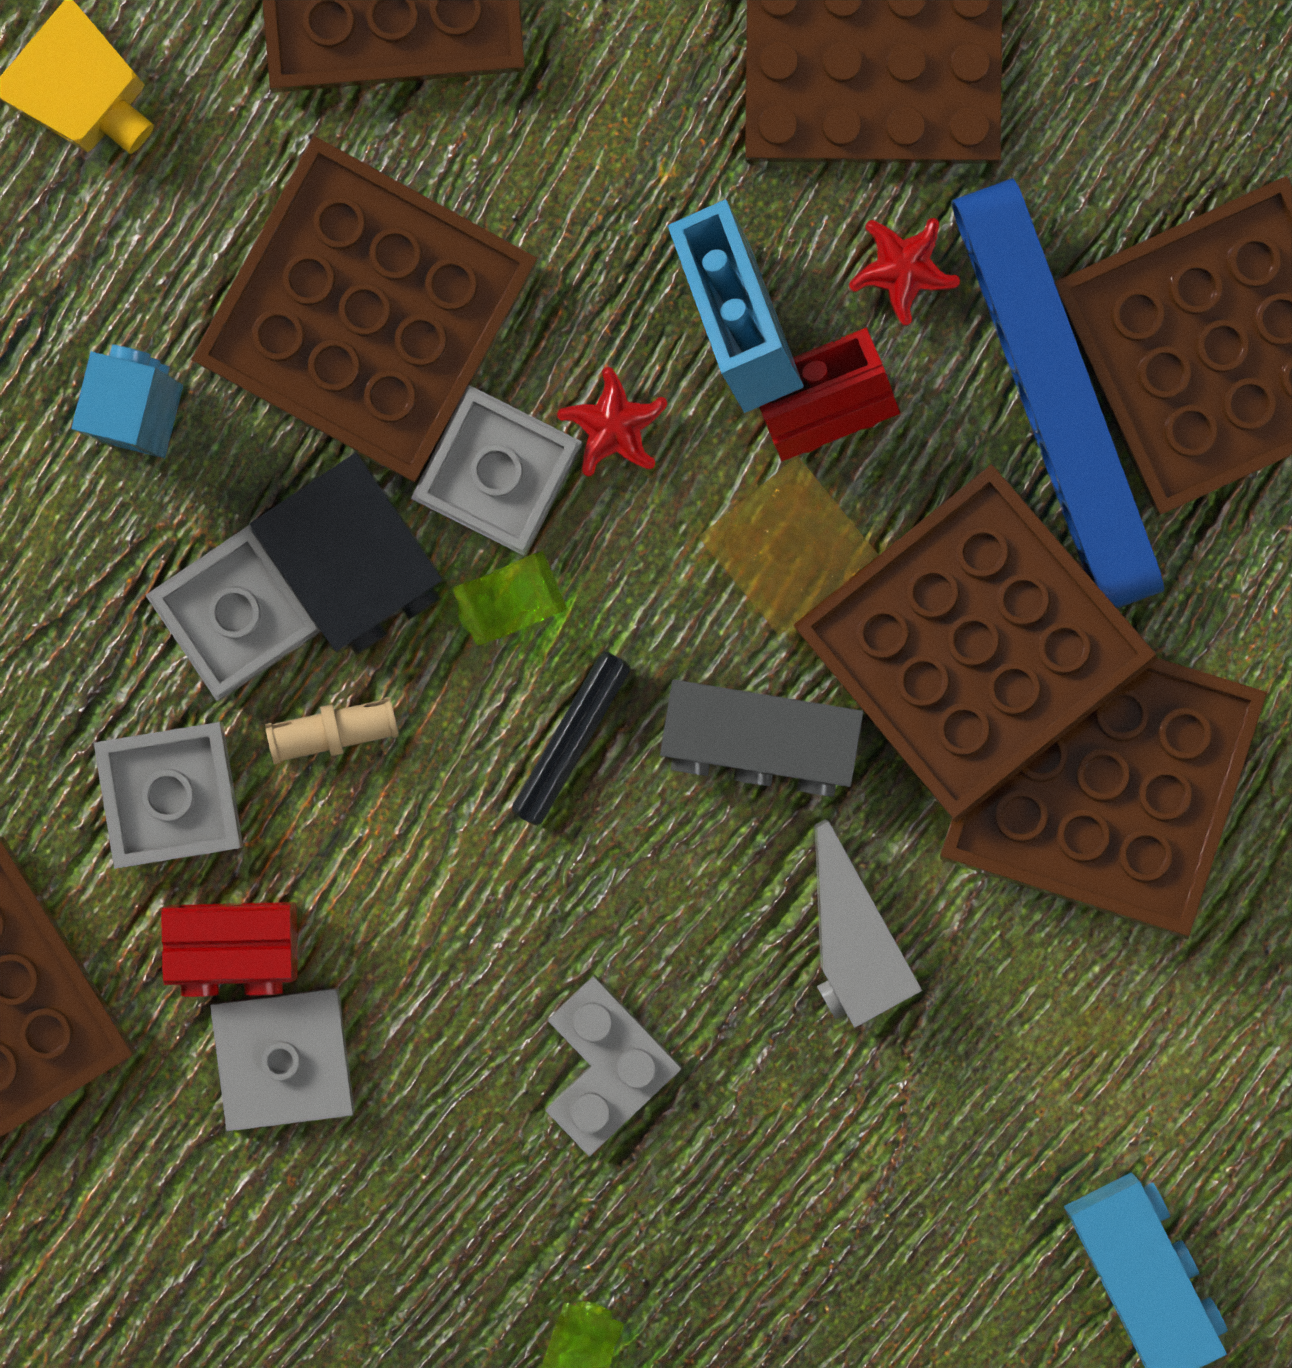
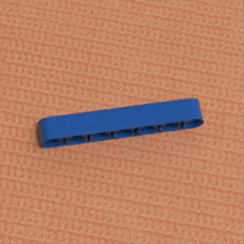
(1057, 393)

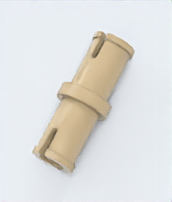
(331, 730)

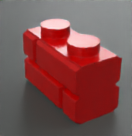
(840, 396)
(229, 946)

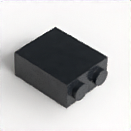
(349, 555)

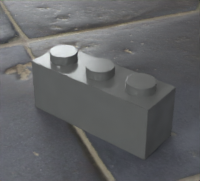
(760, 737)

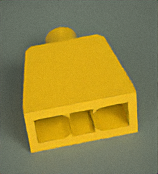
(76, 84)

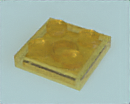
(788, 546)

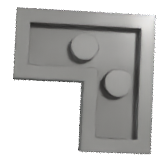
(623, 1069)

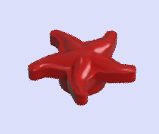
(903, 267)
(614, 425)

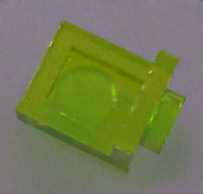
(509, 599)
(582, 1337)

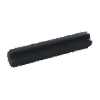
(570, 738)

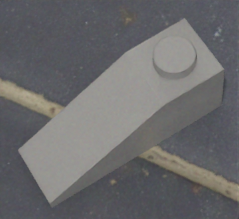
(856, 947)

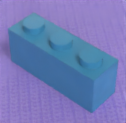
(735, 306)
(128, 401)
(1147, 1275)

